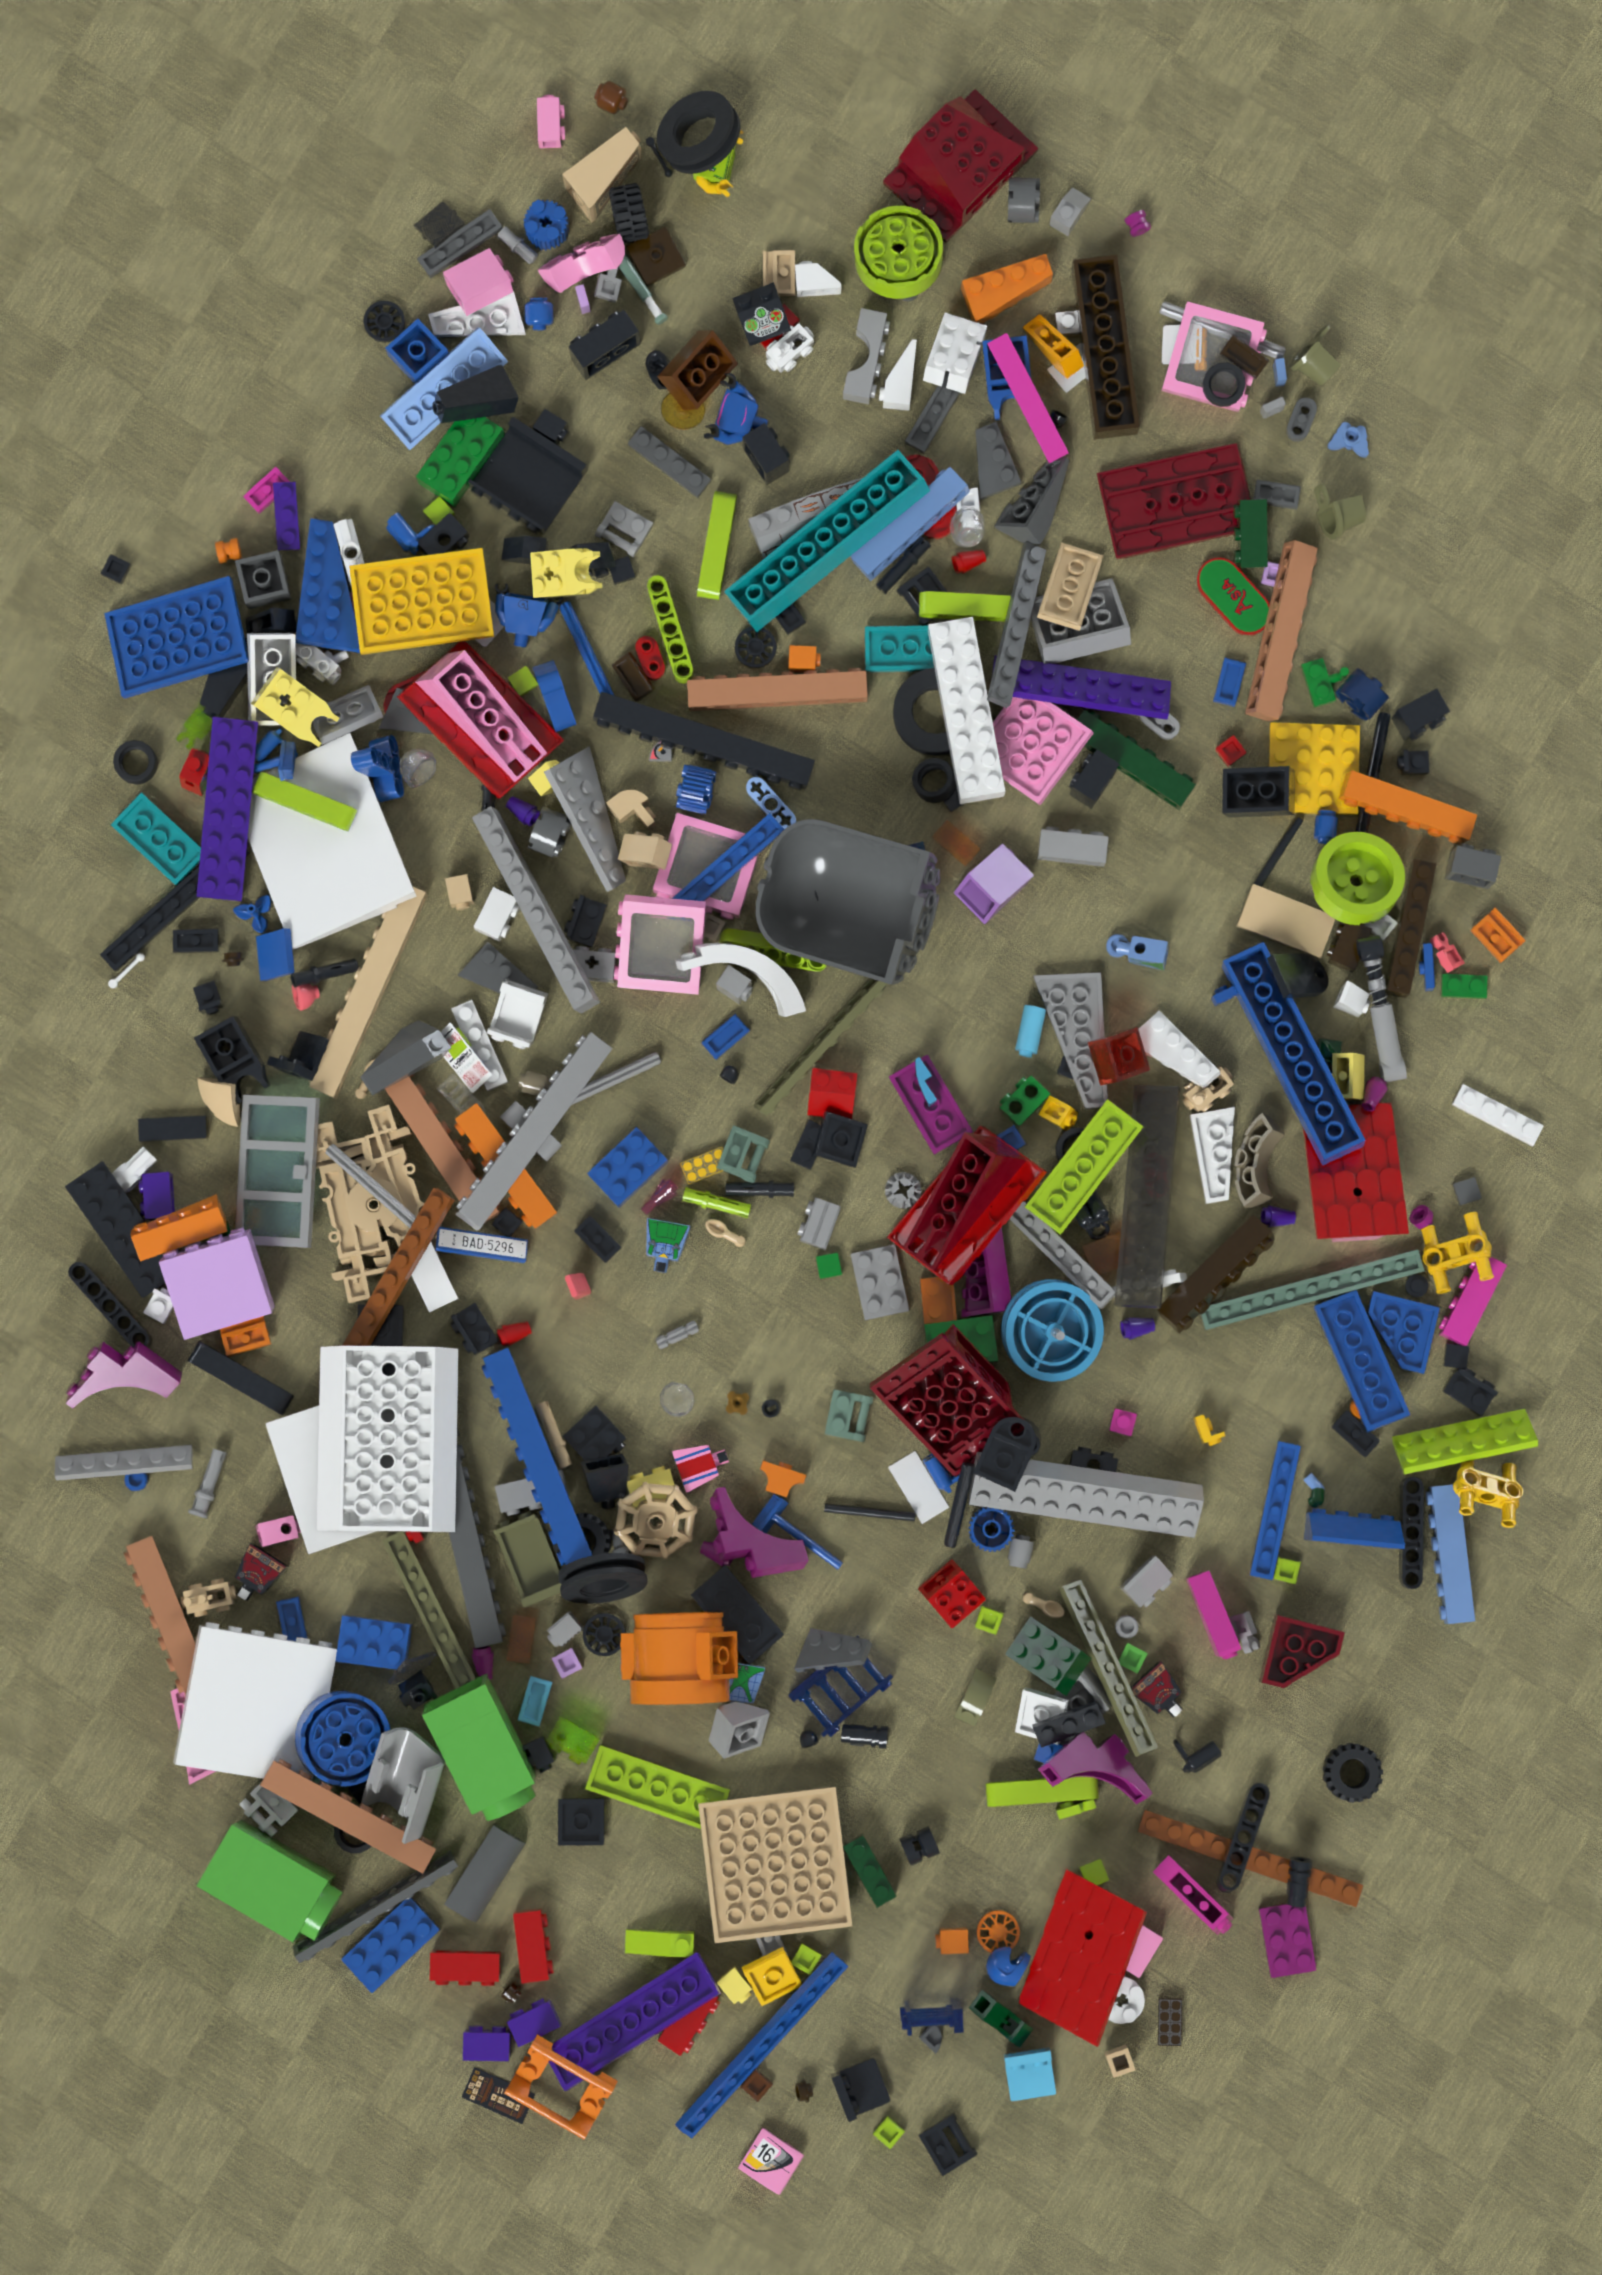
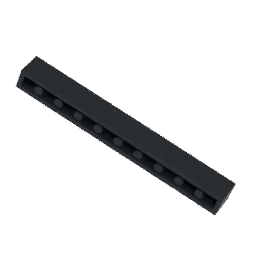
(703, 740)

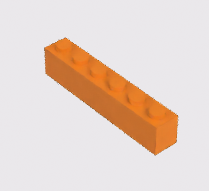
(1407, 806)
(486, 1141)

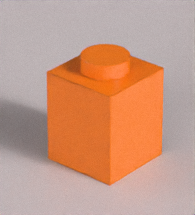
(803, 658)
(952, 1940)

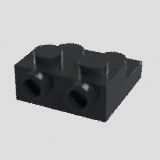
(595, 1436)

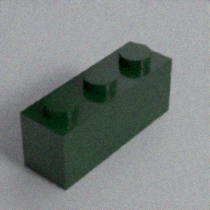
(1251, 533)
(869, 1870)

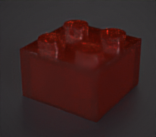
(1119, 1056)

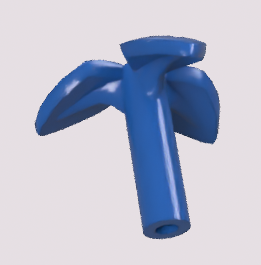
(247, 911)

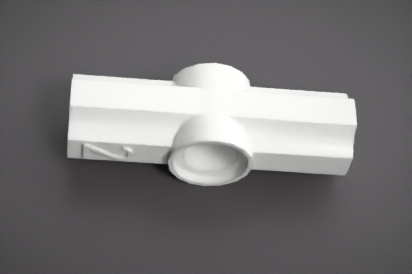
(348, 541)
(130, 1173)

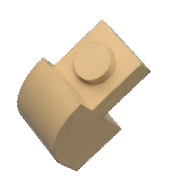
(629, 802)

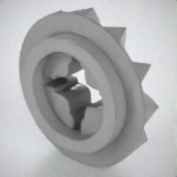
(900, 1200)

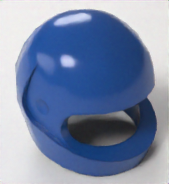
(1006, 1971)

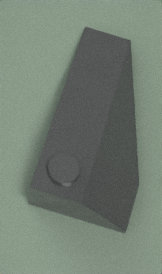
(1034, 509)
(406, 1054)

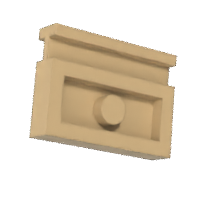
(780, 269)

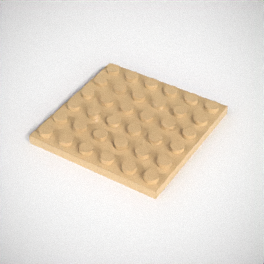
(775, 1864)

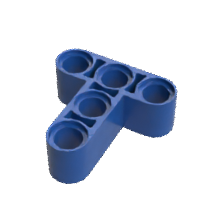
(554, 695)
(381, 764)

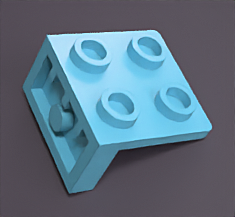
(1029, 2074)

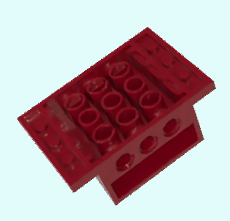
(959, 162)
(948, 1398)

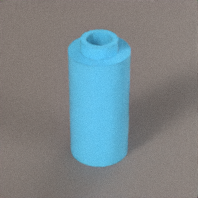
(1030, 1030)

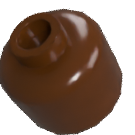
(611, 97)

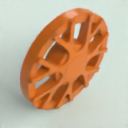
(997, 1931)

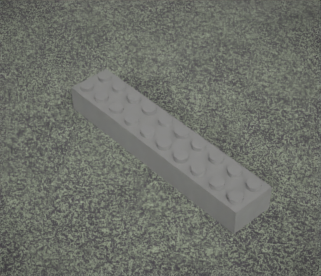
(1096, 1497)

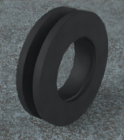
(714, 147)
(903, 717)
(603, 1578)

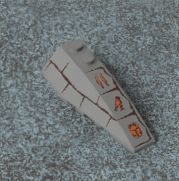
(782, 522)

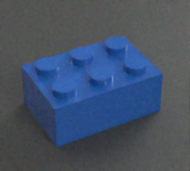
(627, 1167)
(373, 1642)

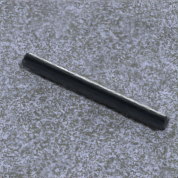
(1374, 764)

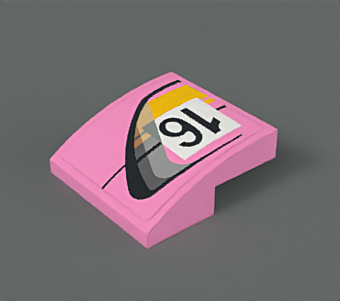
(771, 2161)

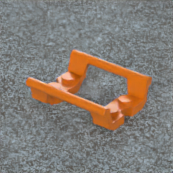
(591, 2102)

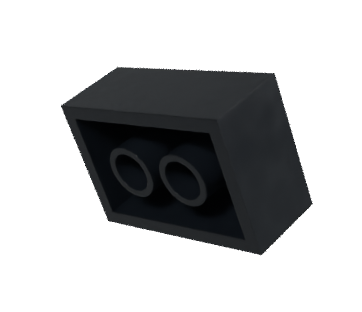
(604, 344)
(1258, 791)

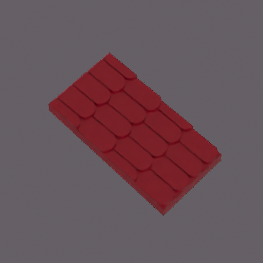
(1173, 500)

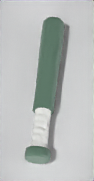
(639, 286)

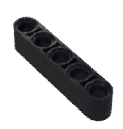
(102, 1298)
(240, 1378)
(1415, 1521)
(1250, 1829)

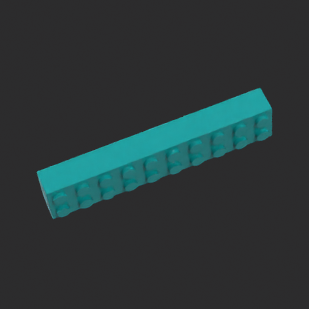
(827, 540)

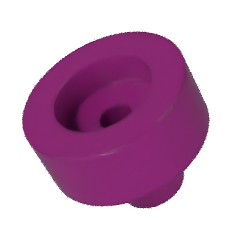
(1421, 1217)

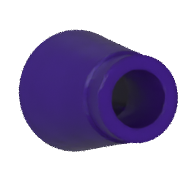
(523, 811)
(1275, 1216)
(1136, 1327)

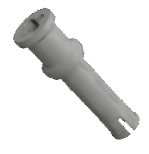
(205, 1492)

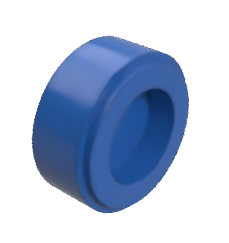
(136, 1482)

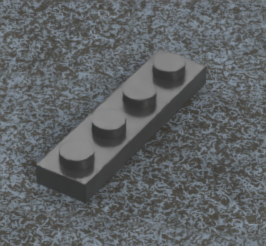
(460, 243)
(932, 417)
(669, 462)

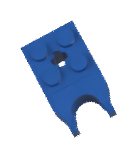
(997, 385)

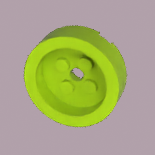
(894, 273)
(1362, 857)

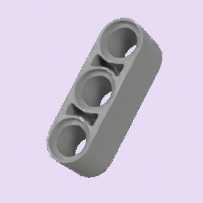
(513, 1116)

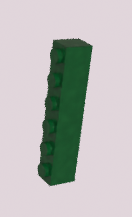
(1137, 762)

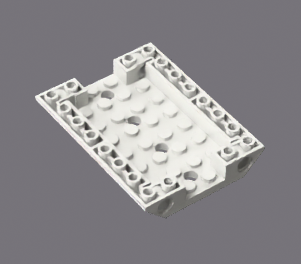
(418, 1438)

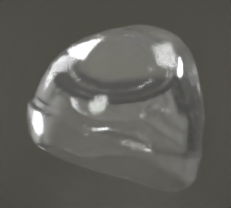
(967, 527)
(417, 767)

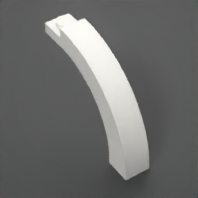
(770, 973)

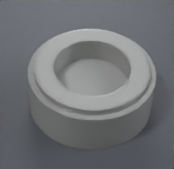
(1126, 1626)

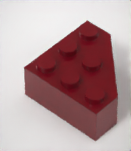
(1297, 1650)

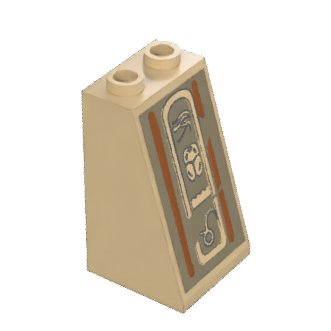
(602, 169)

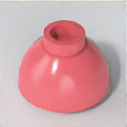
(305, 995)

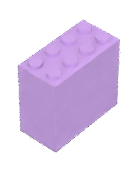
(216, 1283)

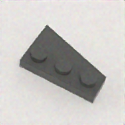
(995, 464)

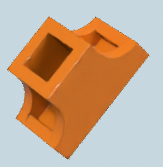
(781, 1477)

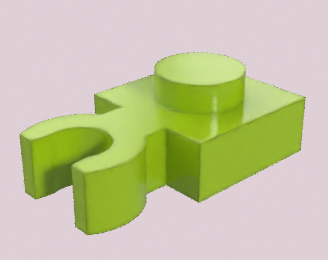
(1069, 1809)

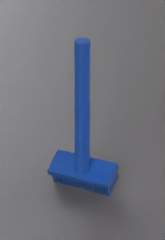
(285, 761)
(771, 1515)

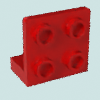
(952, 1593)

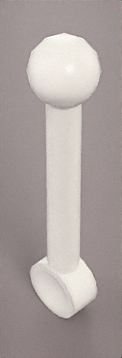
(113, 983)

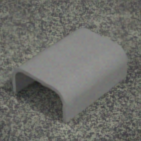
(406, 1777)

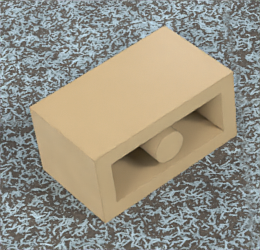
(645, 850)

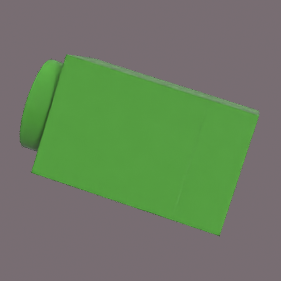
(481, 1748)
(271, 1883)

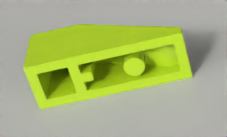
(660, 1942)

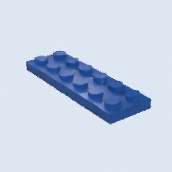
(1361, 1361)

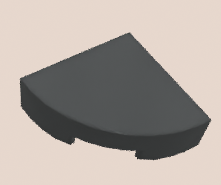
(932, 2038)

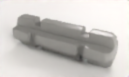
(677, 1334)

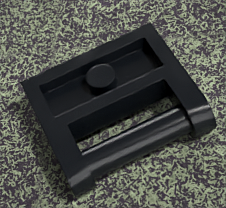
(922, 582)
(940, 2147)

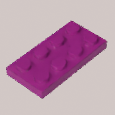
(941, 1122)

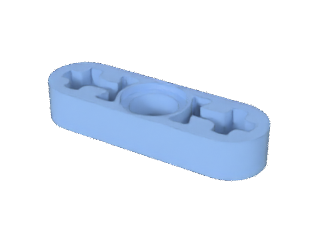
(764, 787)

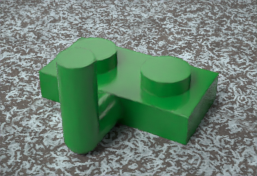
(1320, 682)

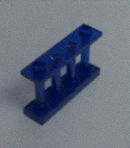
(820, 1679)
(949, 2015)

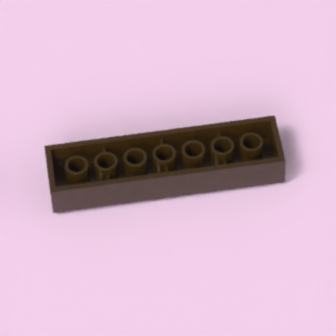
(1105, 347)

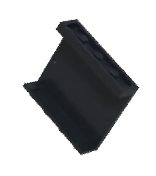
(528, 477)

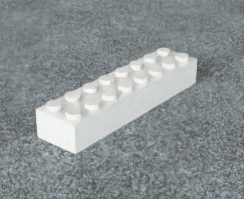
(966, 710)

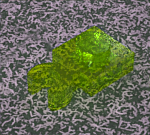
(197, 726)

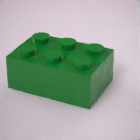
(977, 1330)

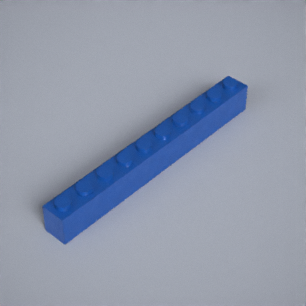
(537, 1457)

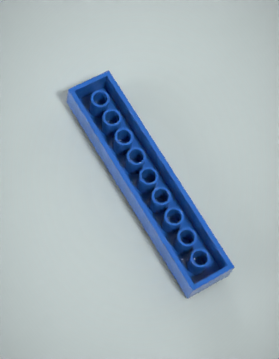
(1293, 1056)

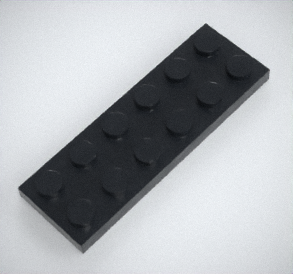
(113, 1218)

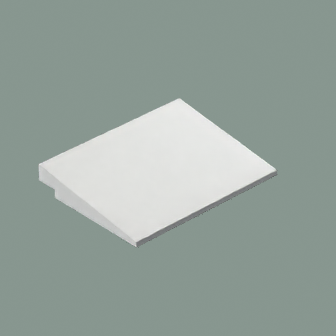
(321, 873)

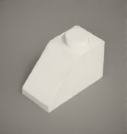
(815, 280)
(1352, 999)

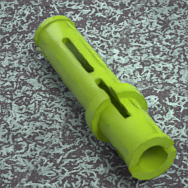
(719, 1203)

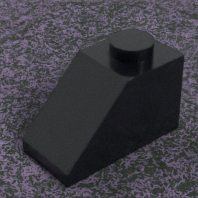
(519, 548)
(272, 621)

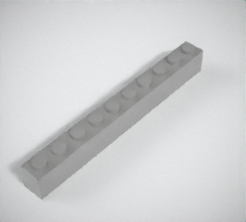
(536, 910)
(533, 1131)

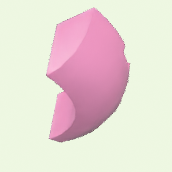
(585, 261)

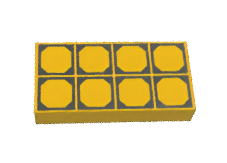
(702, 1166)

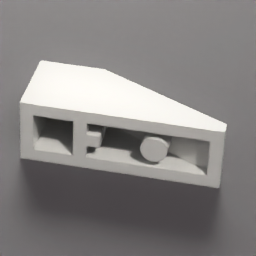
(899, 382)

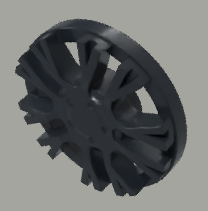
(384, 321)
(755, 647)
(603, 1634)

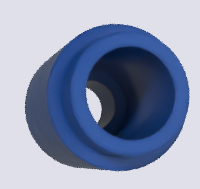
(1325, 826)

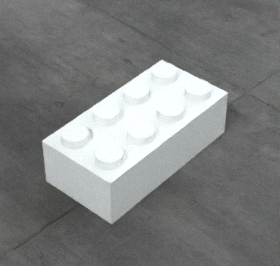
(265, 654)

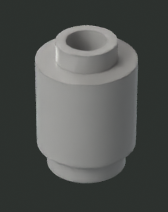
(1020, 1551)

